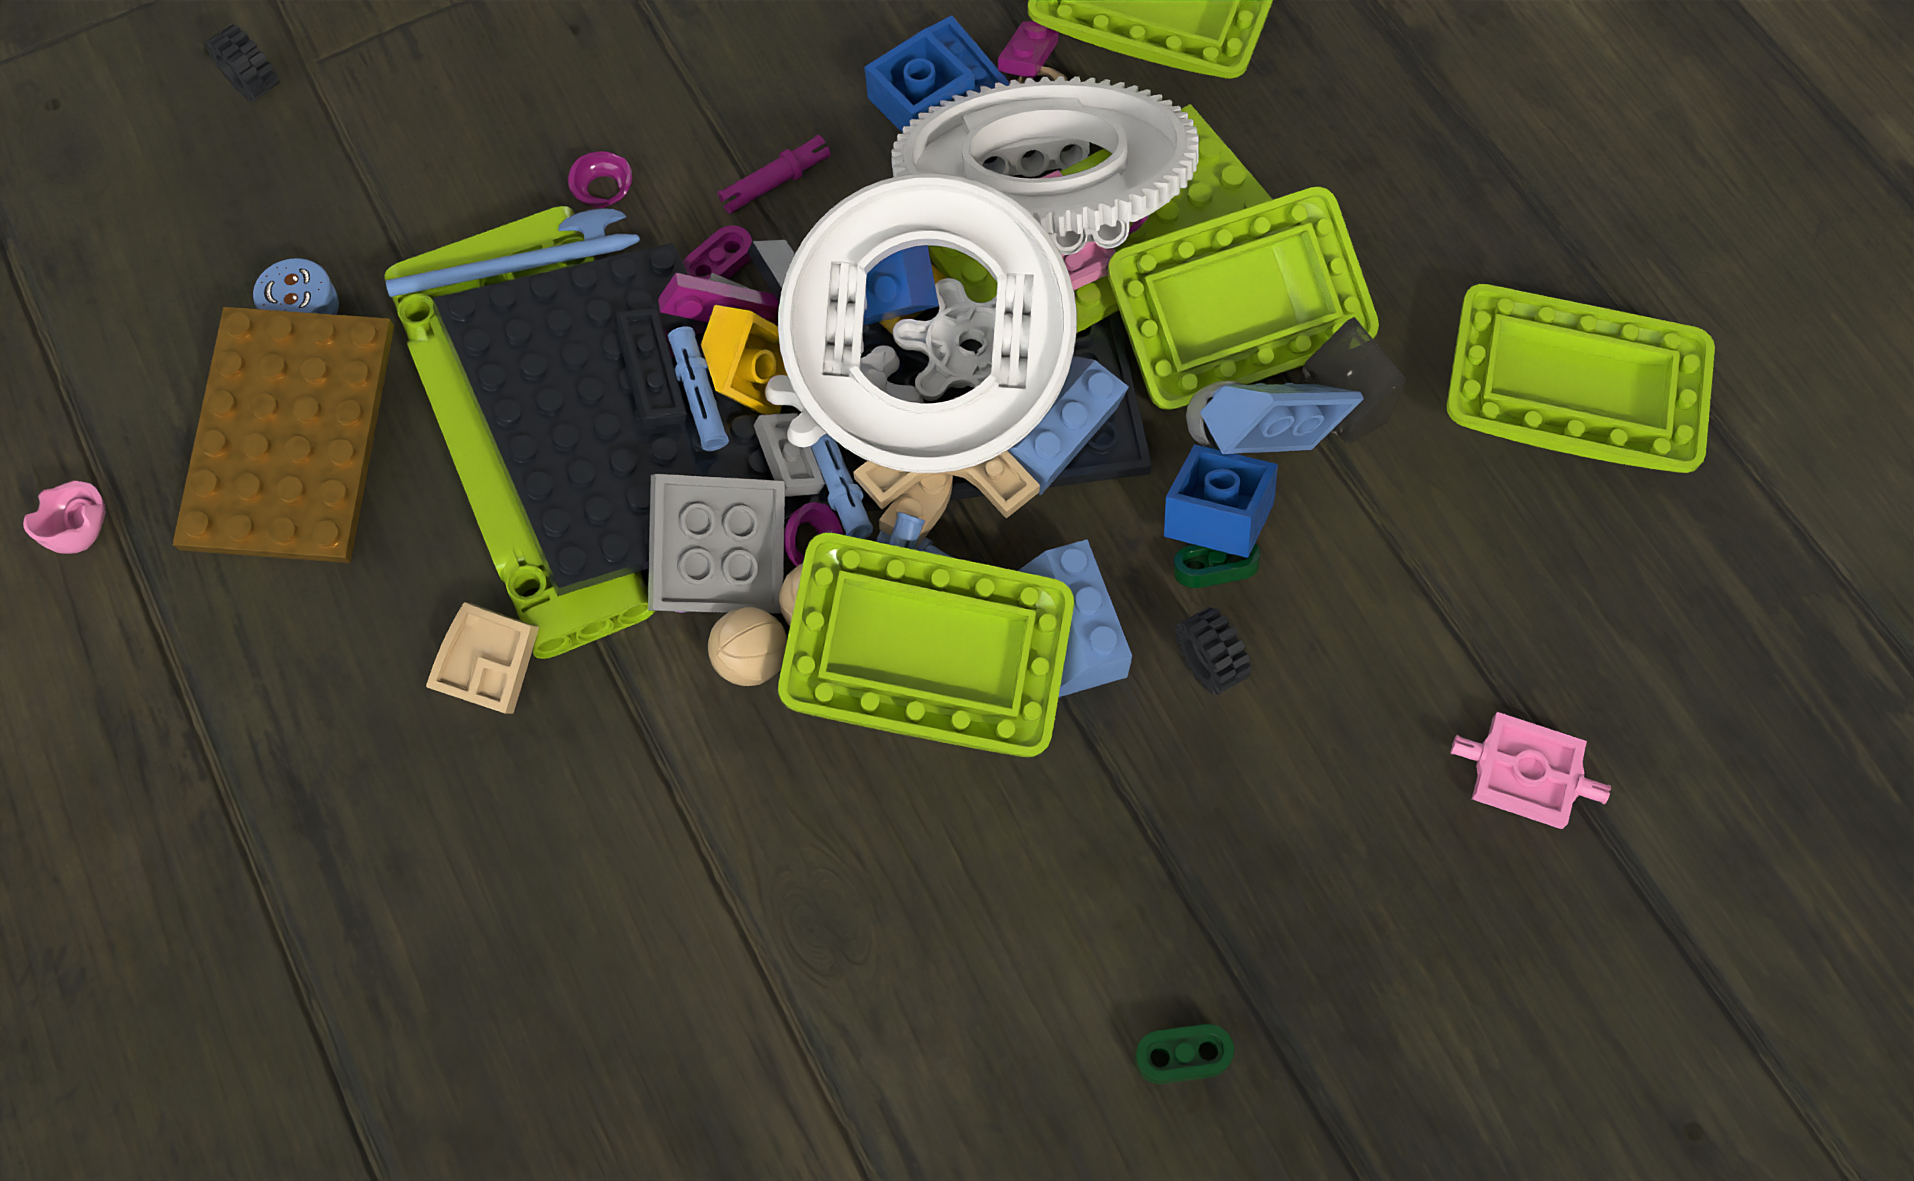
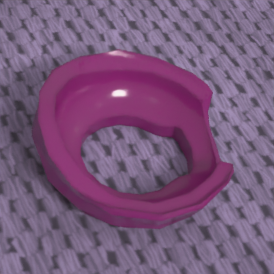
(598, 165)
(816, 514)

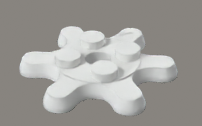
(941, 337)
(875, 367)

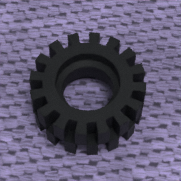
(242, 62)
(1213, 650)

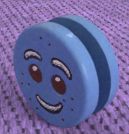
(296, 287)

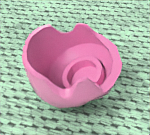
(67, 517)

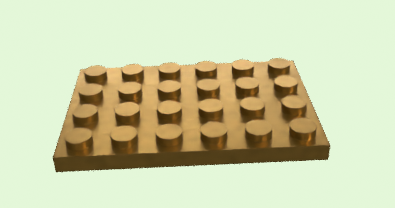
(285, 435)

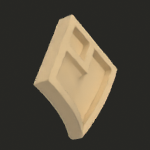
(484, 658)

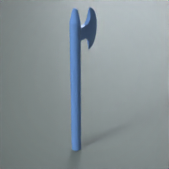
(590, 223)

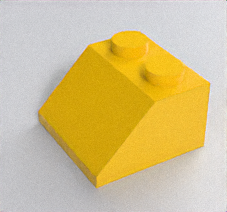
(743, 356)

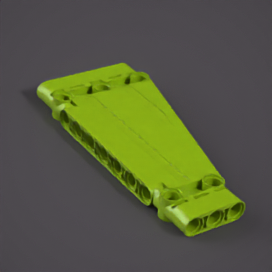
(564, 619)

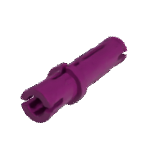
(786, 167)

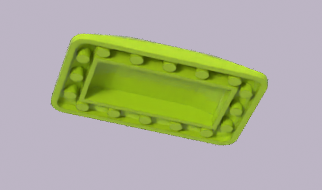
(1180, 34)
(1239, 295)
(1582, 379)
(926, 645)

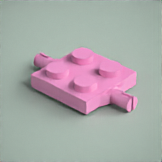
(1530, 770)

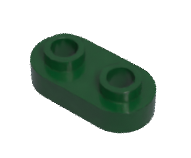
(1205, 567)
(1182, 1053)

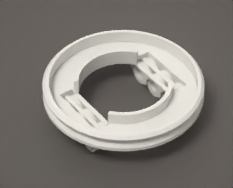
(827, 301)

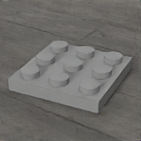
(715, 543)

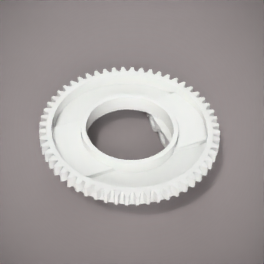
(1148, 139)

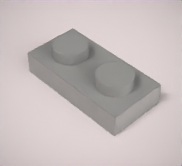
(786, 461)

